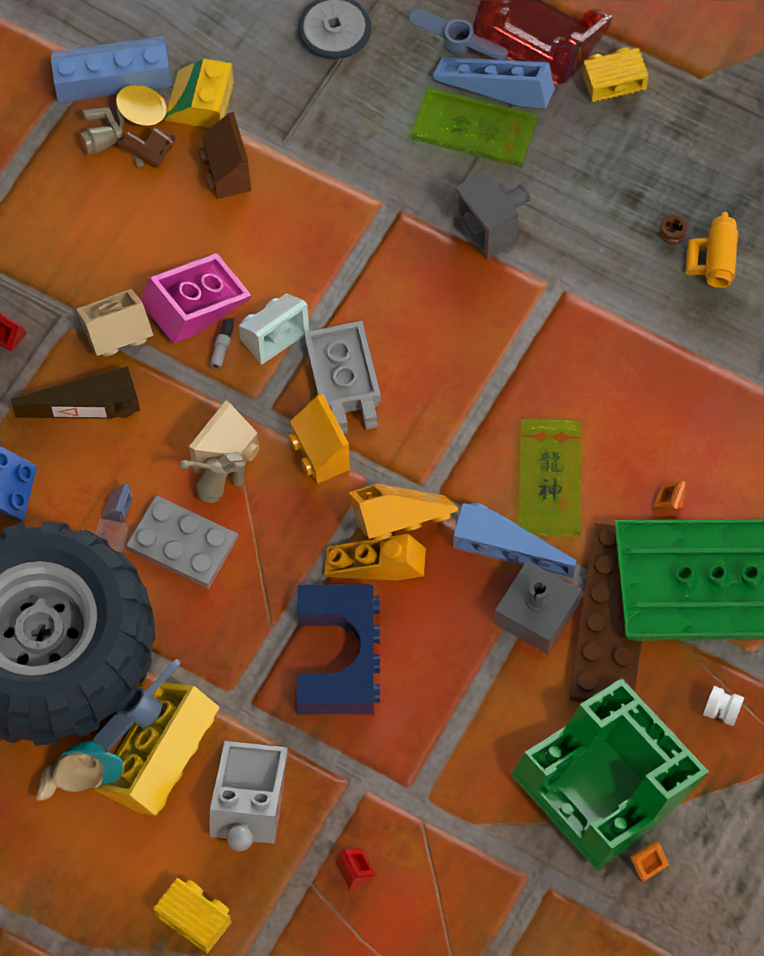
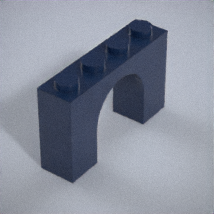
(354, 687)

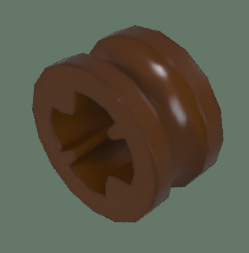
(678, 235)

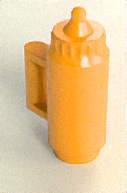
(720, 254)

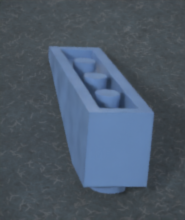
(508, 81)
(494, 536)

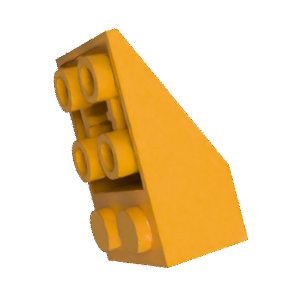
(390, 508)

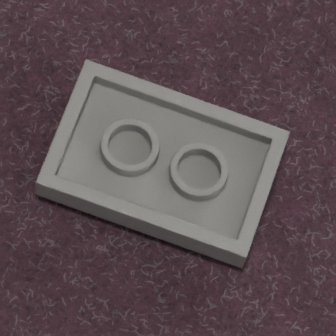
(182, 542)

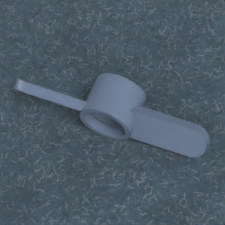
(458, 26)
(140, 710)

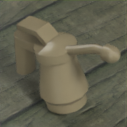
(100, 138)
(212, 481)

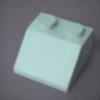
(274, 327)

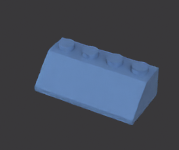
(109, 68)

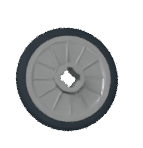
(339, 42)

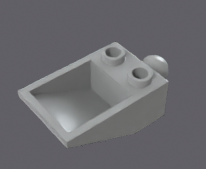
(248, 794)

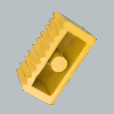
(615, 74)
(192, 914)

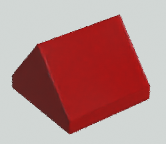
(10, 332)
(354, 867)

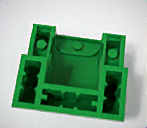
(609, 773)

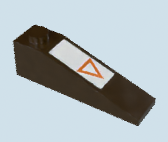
(92, 397)

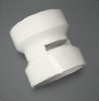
(723, 706)

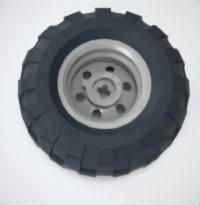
(101, 603)

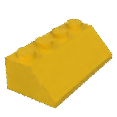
(158, 753)

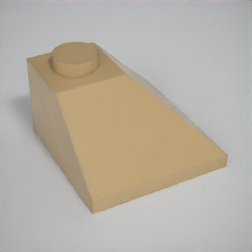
(222, 435)

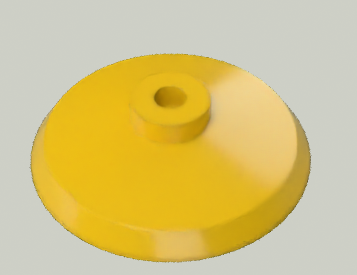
(141, 105)

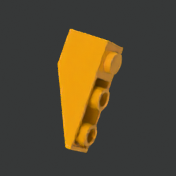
(385, 559)

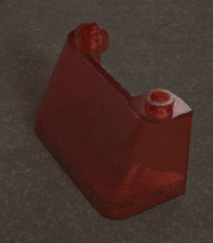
(541, 33)

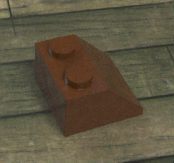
(225, 158)

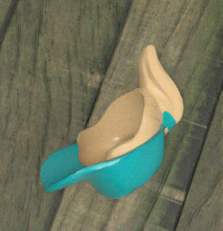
(80, 768)

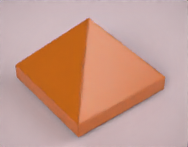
(670, 496)
(649, 860)

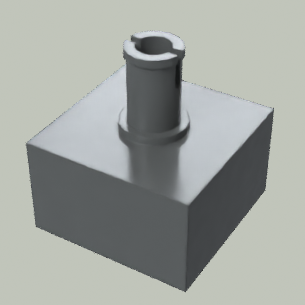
(488, 213)
(537, 607)

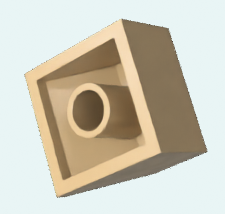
(115, 322)

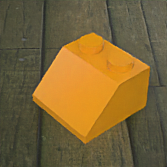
(320, 441)

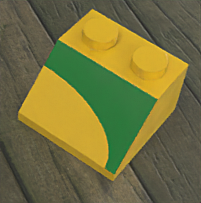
(201, 93)

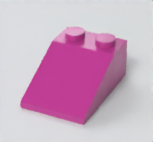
(193, 297)

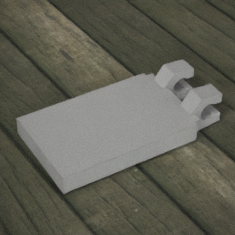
(344, 371)

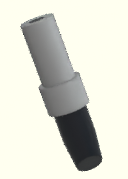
(222, 343)

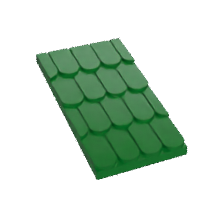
(692, 579)

